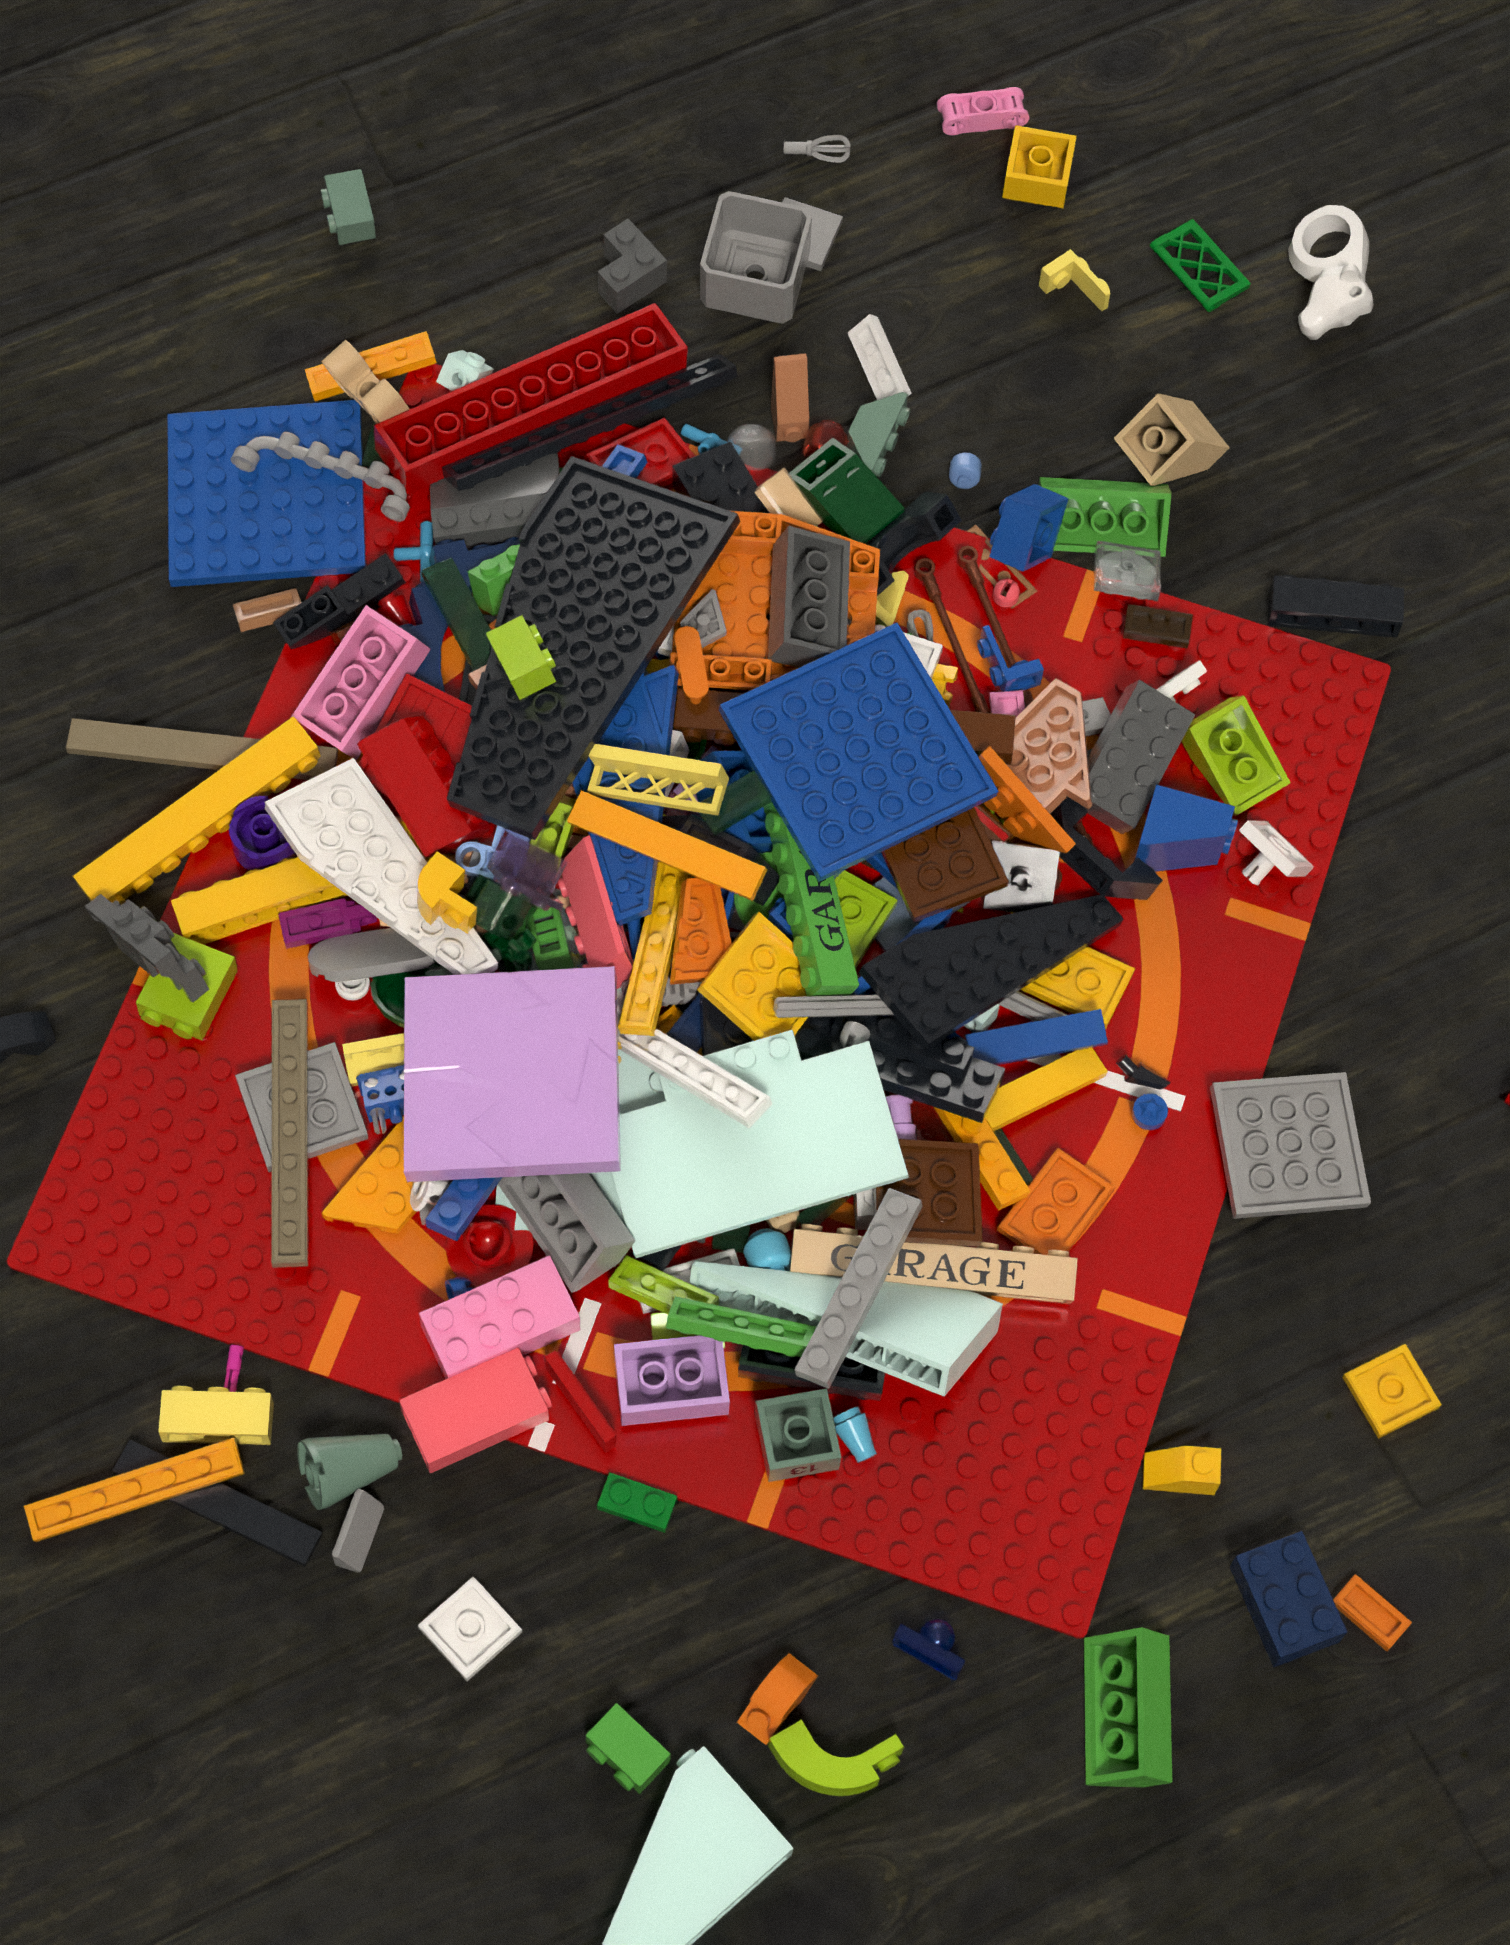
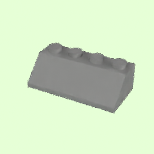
(570, 1224)

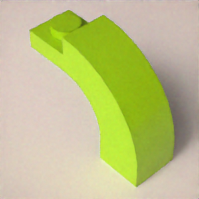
(828, 1773)

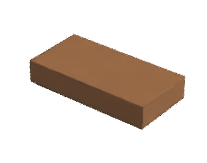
(265, 609)

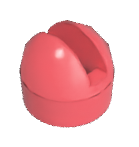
(1012, 595)

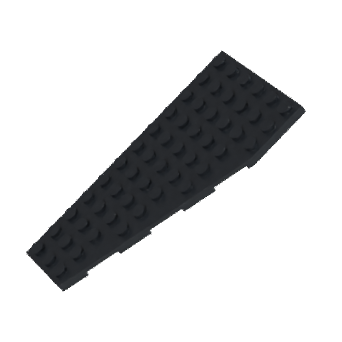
(604, 583)

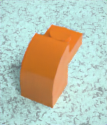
(776, 1698)

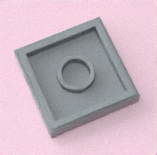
(823, 233)

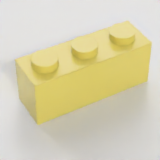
(216, 1416)

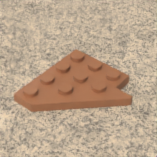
(1052, 747)

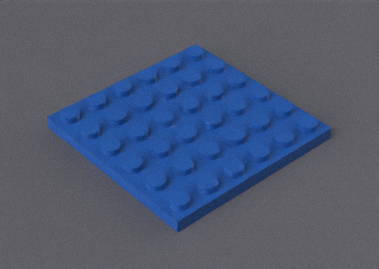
(265, 521)
(858, 751)

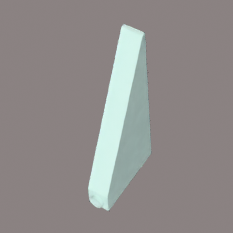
(908, 1333)
(698, 1858)

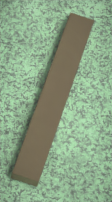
(170, 746)
(289, 1133)

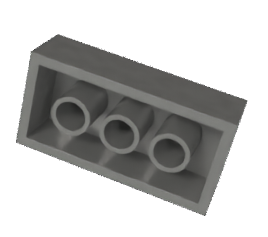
(1134, 754)

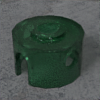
(499, 910)

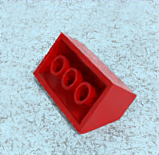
(417, 781)

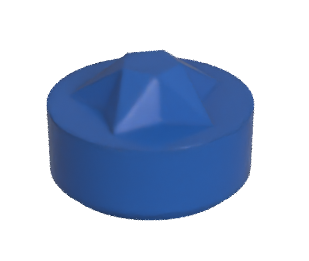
(1149, 1111)

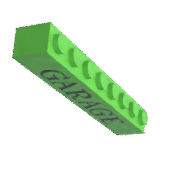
(813, 916)

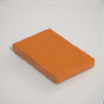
(1059, 1206)

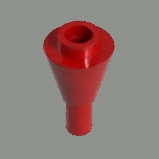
(395, 609)

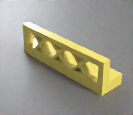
(659, 767)
(373, 1055)

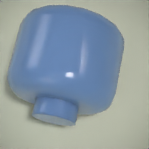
(965, 470)

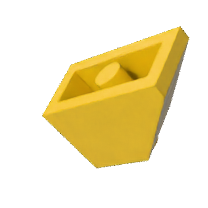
(1183, 1470)

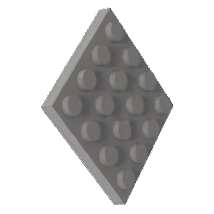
(1290, 1145)

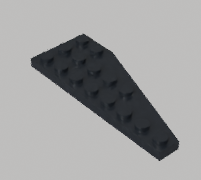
(963, 970)

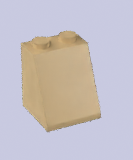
(1170, 440)

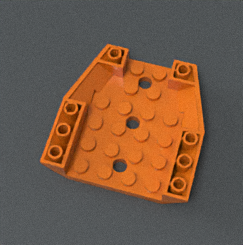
(744, 595)

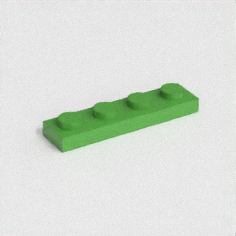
(739, 1327)

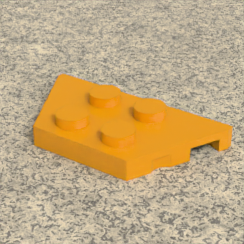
(378, 1190)

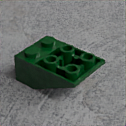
(846, 492)

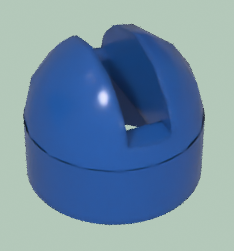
(457, 1286)

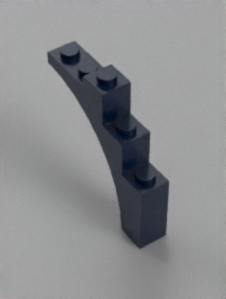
(428, 618)

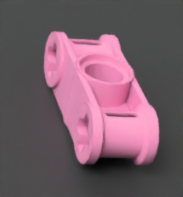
(982, 111)

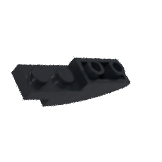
(335, 607)

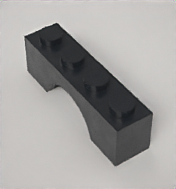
(922, 522)

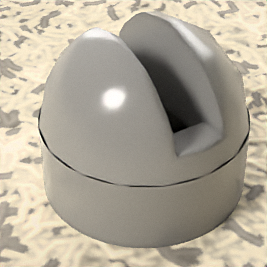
(853, 1034)

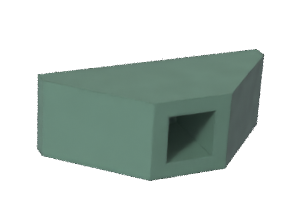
(876, 428)

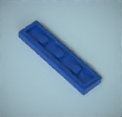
(1039, 1038)

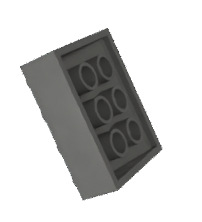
(492, 508)

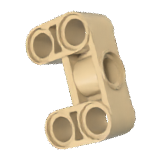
(361, 384)

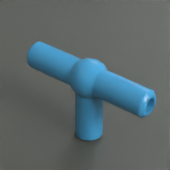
(707, 440)
(418, 553)

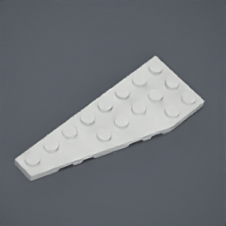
(360, 847)

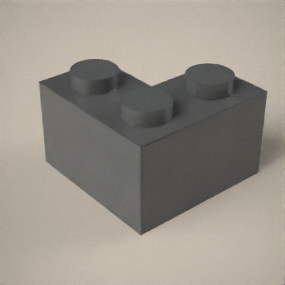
(633, 268)

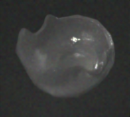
(754, 445)

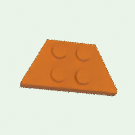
(1020, 809)

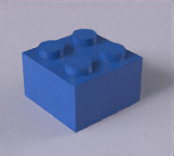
(1028, 527)

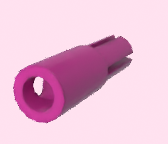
(233, 1367)

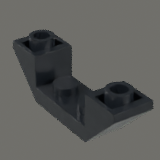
(697, 828)
(1136, 882)

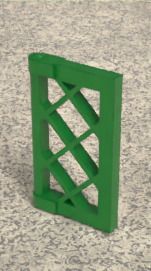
(1175, 239)

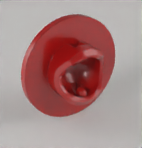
(490, 1246)

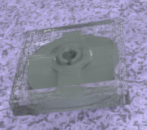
(1127, 570)

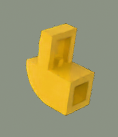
(438, 891)

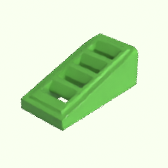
(554, 956)

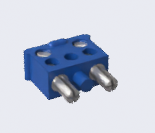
(383, 1095)

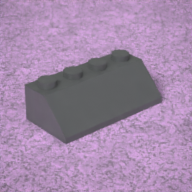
(808, 597)

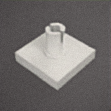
(1274, 852)

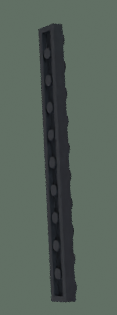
(589, 422)

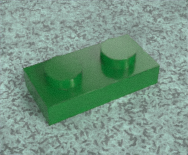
(637, 1502)

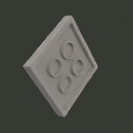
(332, 1108)

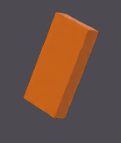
(1371, 1612)

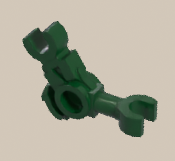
(512, 952)

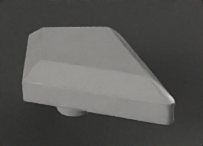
(707, 619)

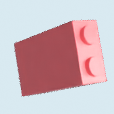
(475, 1409)

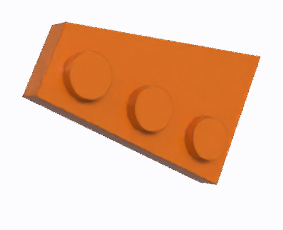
(700, 932)

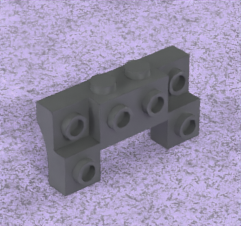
(148, 944)

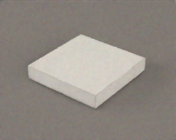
(470, 1628)

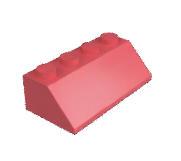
(592, 912)

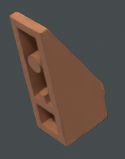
(790, 398)

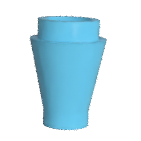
(855, 1433)

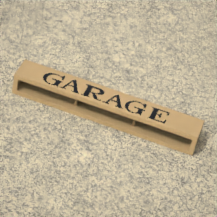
(979, 1269)

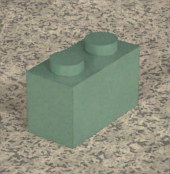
(349, 206)

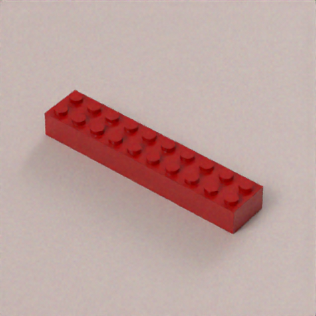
(529, 395)

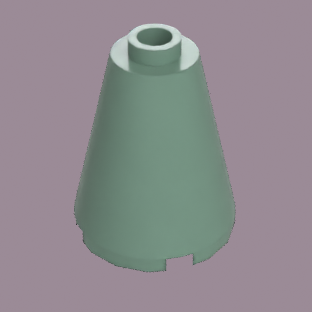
(344, 1464)

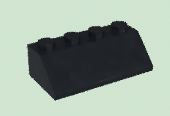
(774, 1367)

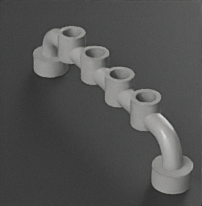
(317, 456)

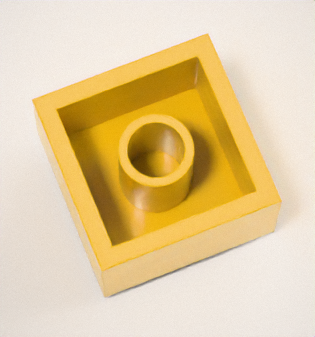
(1039, 166)

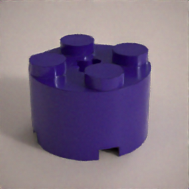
(256, 837)

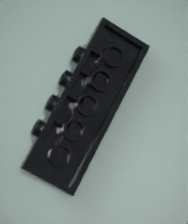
(939, 1076)

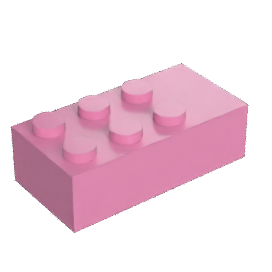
(360, 681)
(510, 1312)

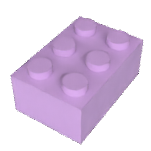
(671, 1379)

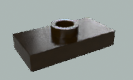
(1158, 626)

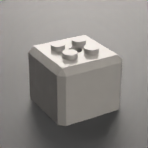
(760, 237)

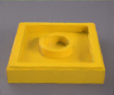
(1391, 1391)

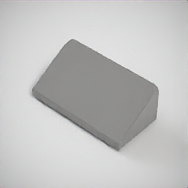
(357, 1531)

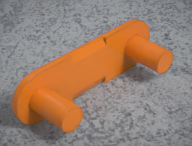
(691, 663)

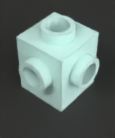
(462, 369)

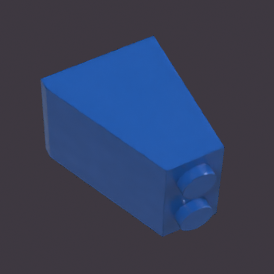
(1185, 831)

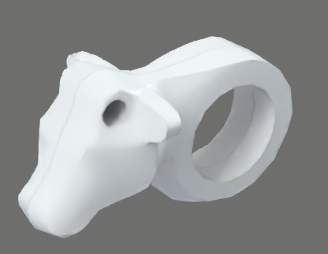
(1339, 280)

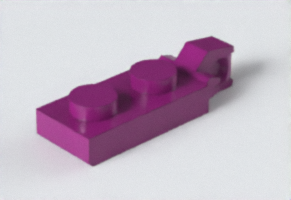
(323, 922)

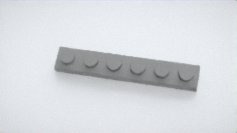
(858, 1288)

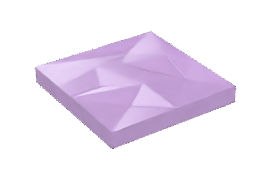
(511, 1074)

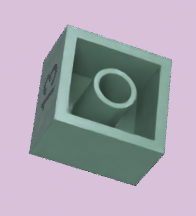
(797, 1435)

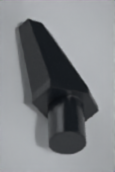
(1141, 1074)

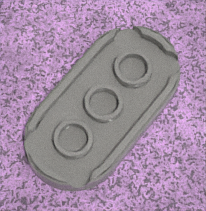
(366, 956)

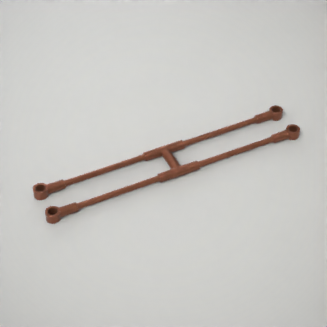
(977, 582)

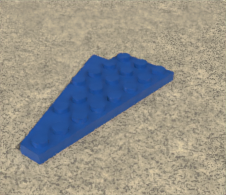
(645, 726)

